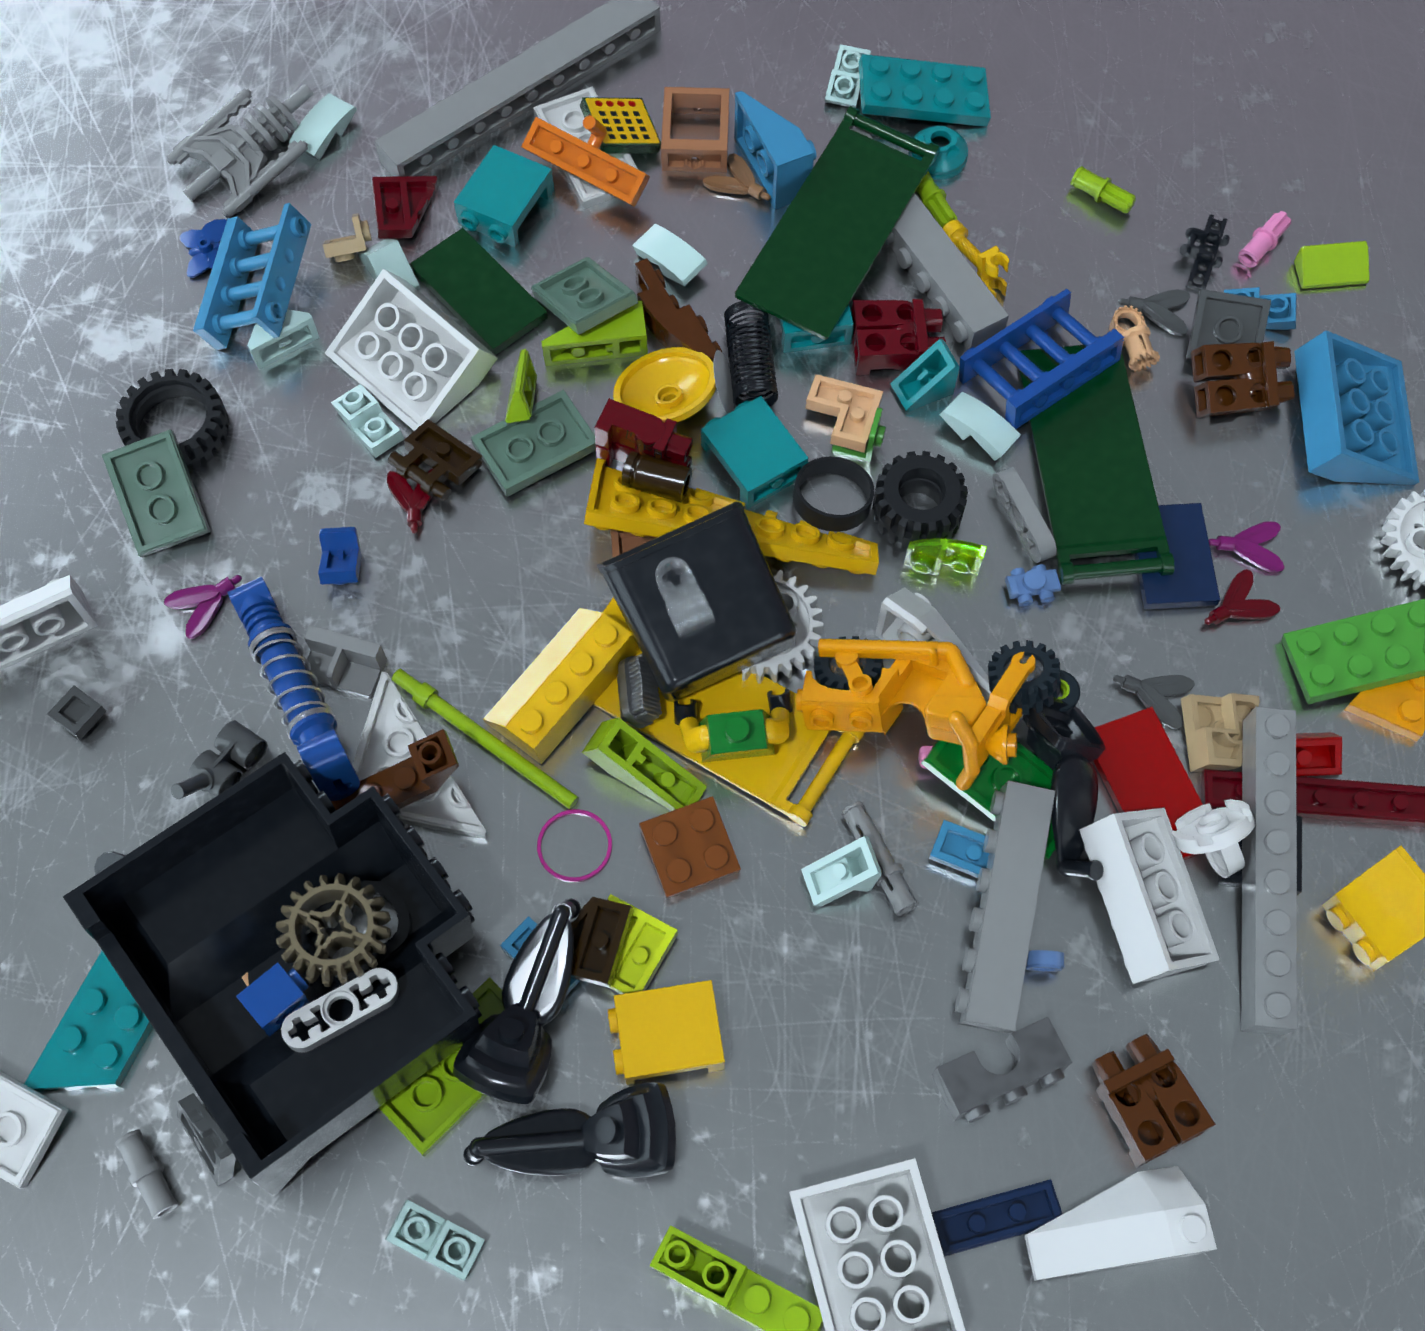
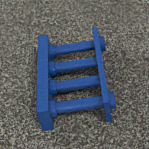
(1046, 386)

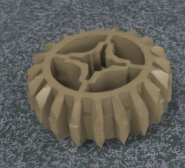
(304, 914)

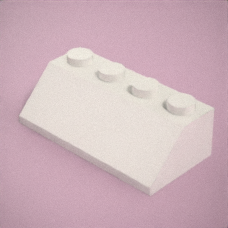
(42, 620)
(1149, 895)

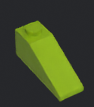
(614, 338)
(642, 765)

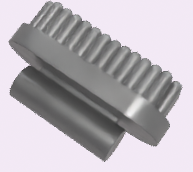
(637, 692)

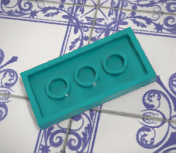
(924, 90)

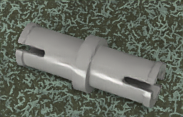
(146, 1174)

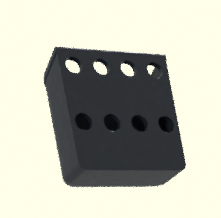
(738, 586)

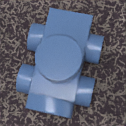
(1033, 582)

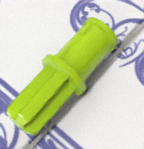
(1103, 190)
(935, 201)

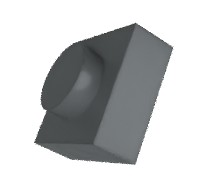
(76, 712)

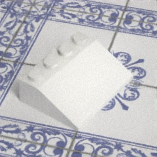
(409, 352)
(876, 1253)

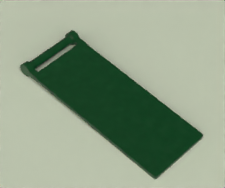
(836, 225)
(1097, 476)

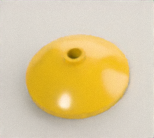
(667, 383)

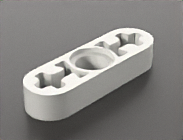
(316, 1033)

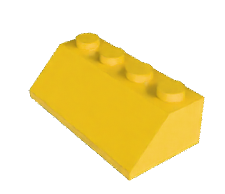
(562, 683)

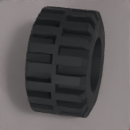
(923, 476)

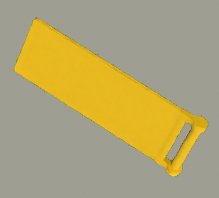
(764, 777)

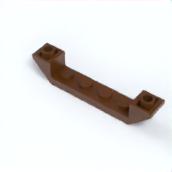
(416, 777)

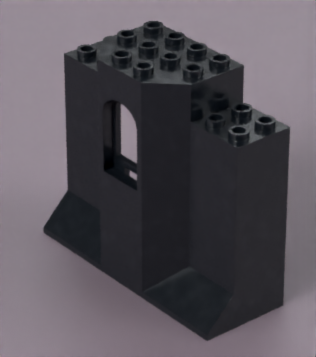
(204, 910)

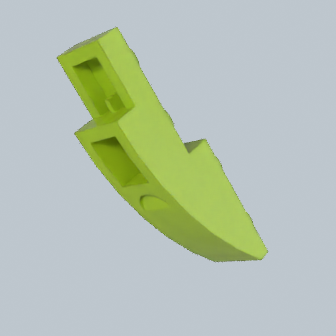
(733, 1285)

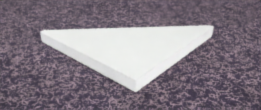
(385, 743)

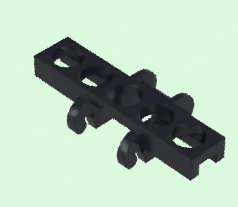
(1200, 253)

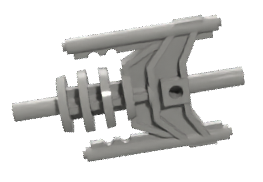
(237, 152)

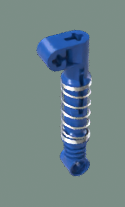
(310, 724)

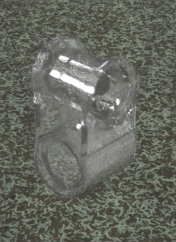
(684, 602)

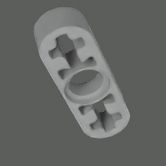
(1024, 515)

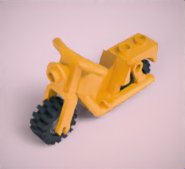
(863, 696)

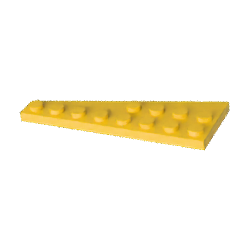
(650, 515)

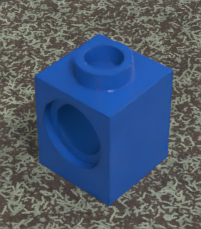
(274, 997)

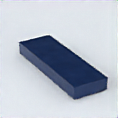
(996, 1217)

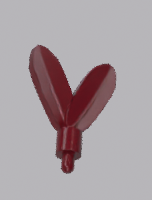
(410, 501)
(1235, 605)

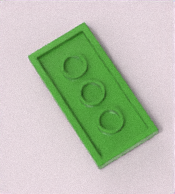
(1359, 652)

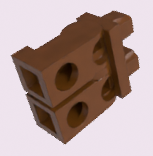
(1253, 375)
(1150, 1100)

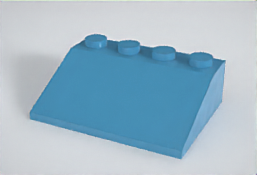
(1354, 413)

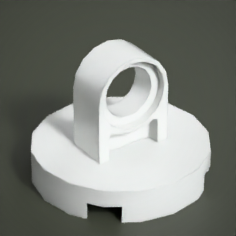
(1216, 834)

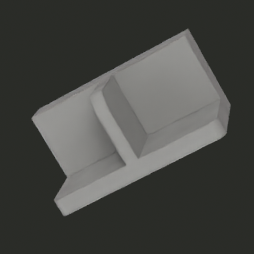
(344, 661)

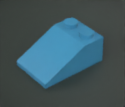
(773, 149)

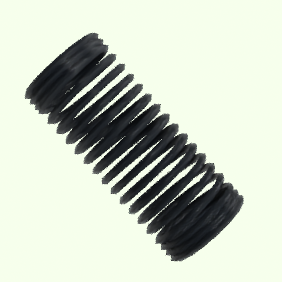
(749, 384)

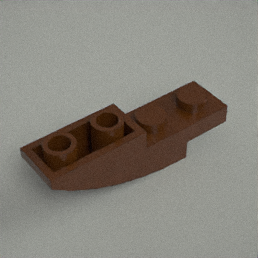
(666, 319)

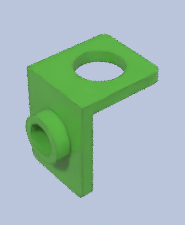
(875, 439)

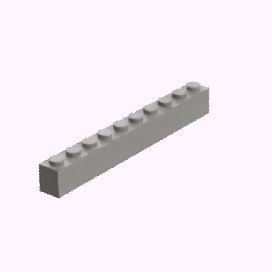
(517, 86)

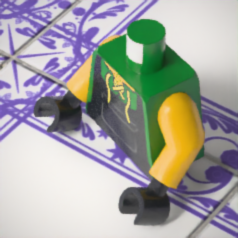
(735, 733)

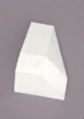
(912, 618)
(1131, 1223)

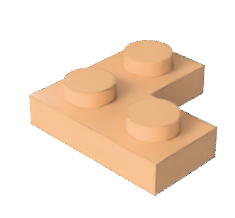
(851, 404)

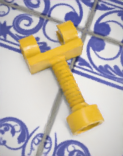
(986, 262)

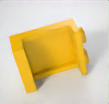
(666, 1031)

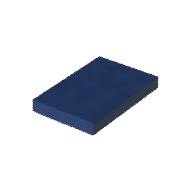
(1194, 573)

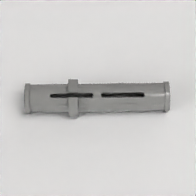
(892, 873)

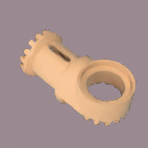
(1135, 339)

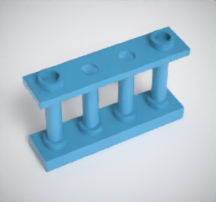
(231, 270)

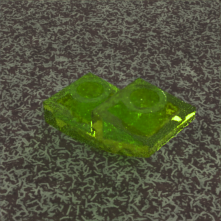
(930, 554)

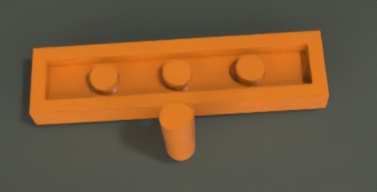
(586, 159)

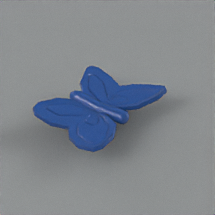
(203, 246)

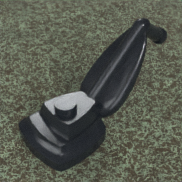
(1067, 746)
(512, 1048)
(627, 1136)

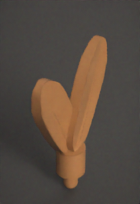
(742, 183)

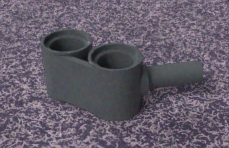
(216, 773)

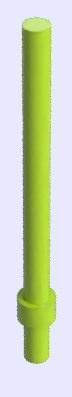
(428, 697)

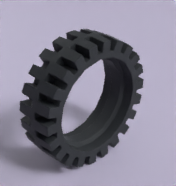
(176, 386)

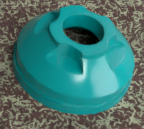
(951, 157)

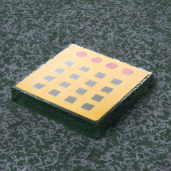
(626, 124)

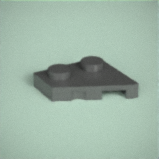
(206, 1138)

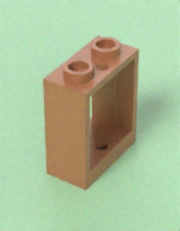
(710, 154)

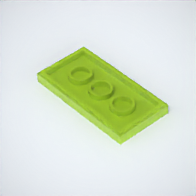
(438, 1099)

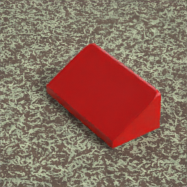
(1318, 754)

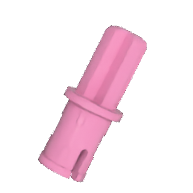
(1264, 239)

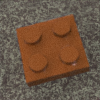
(689, 847)

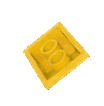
(1381, 909)

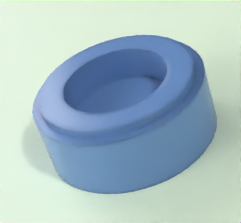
(1045, 961)

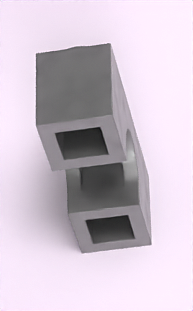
(971, 1088)

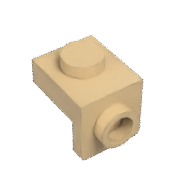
(345, 247)

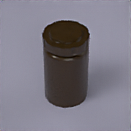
(656, 476)

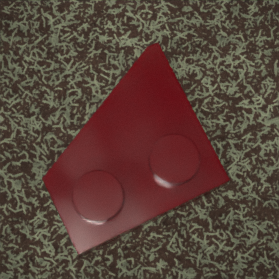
(401, 203)

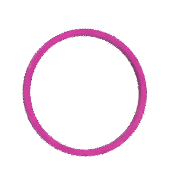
(564, 813)

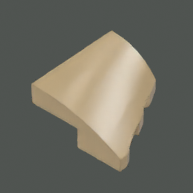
(1215, 729)

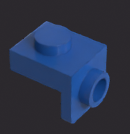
(340, 556)

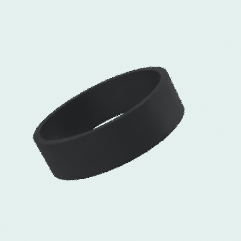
(841, 467)

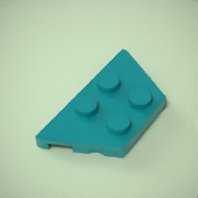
(95, 1036)

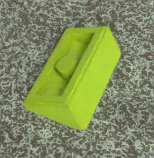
(1333, 264)
(522, 390)

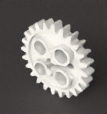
(1403, 536)
(808, 628)

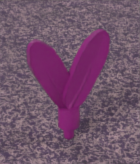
(1248, 543)
(206, 598)

